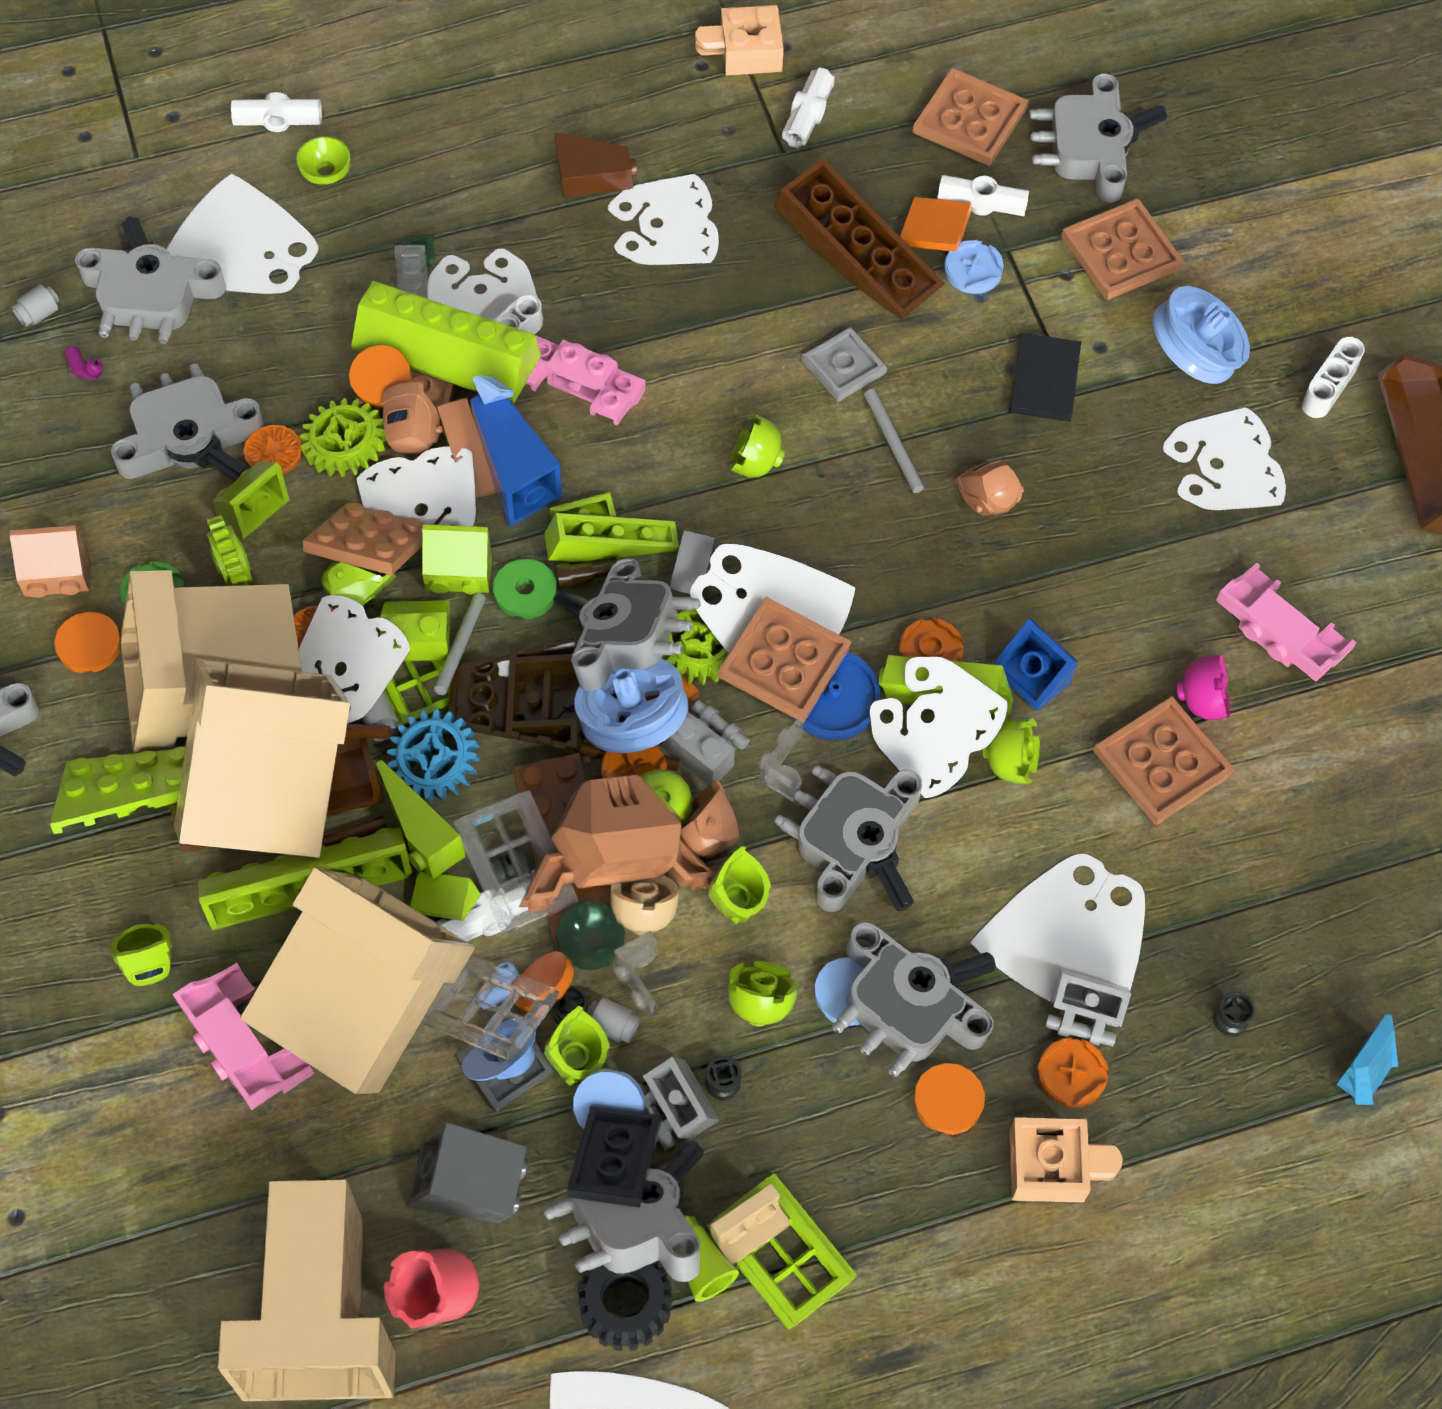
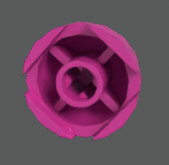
(1206, 688)

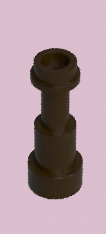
(580, 573)

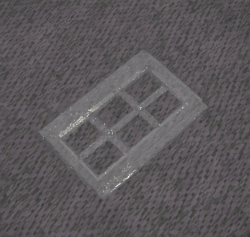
(484, 868)
(485, 1037)

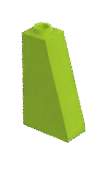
(893, 680)

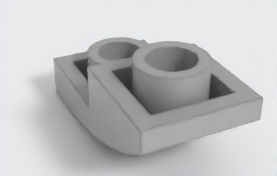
(691, 561)

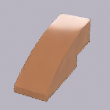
(462, 432)

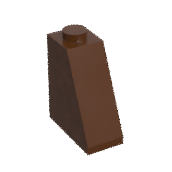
(593, 166)

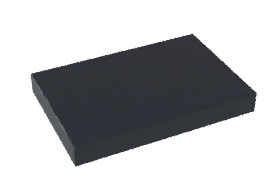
(1045, 377)
(614, 1156)

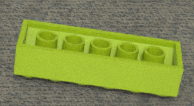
(444, 339)
(274, 885)

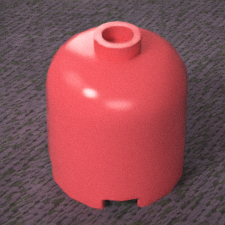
(431, 1286)

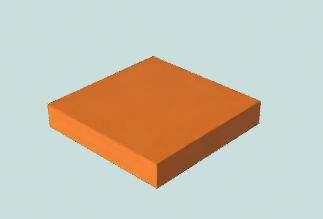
(936, 224)

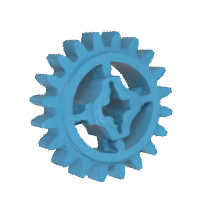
(433, 731)

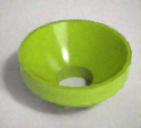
(320, 153)

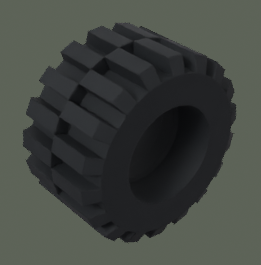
(625, 1330)

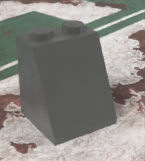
(468, 1174)

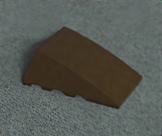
(521, 695)

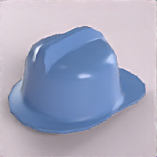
(484, 1065)

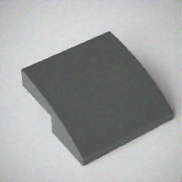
(503, 1091)

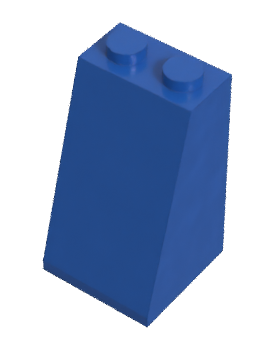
(519, 462)

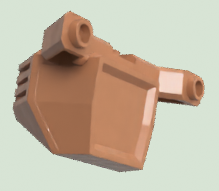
(615, 835)

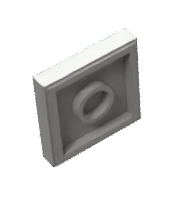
(844, 364)

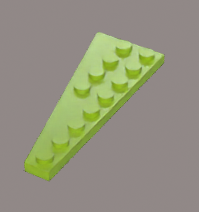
(116, 785)

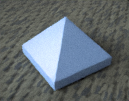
(491, 389)

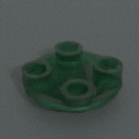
(590, 935)

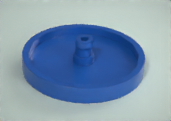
(845, 702)

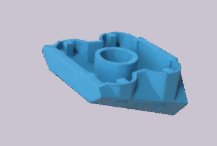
(1371, 1063)

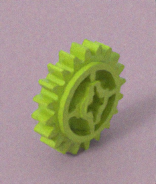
(324, 441)
(228, 553)
(697, 648)

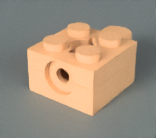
(741, 51)
(1055, 1161)

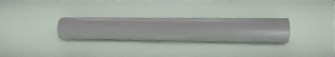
(894, 441)
(459, 644)

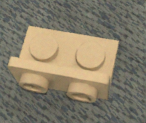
(749, 1225)

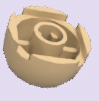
(644, 904)

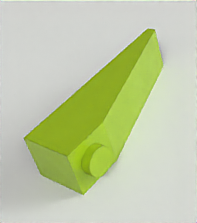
(605, 537)
(430, 839)

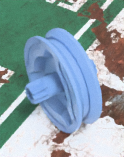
(1201, 334)
(645, 721)

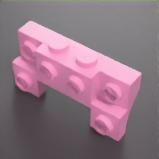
(588, 377)
(1280, 626)
(238, 1053)

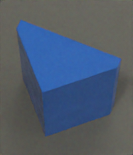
(1036, 665)

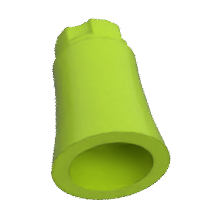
(715, 1270)

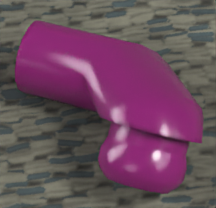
(83, 368)

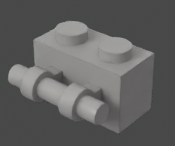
(703, 749)
(1089, 998)
(681, 1101)

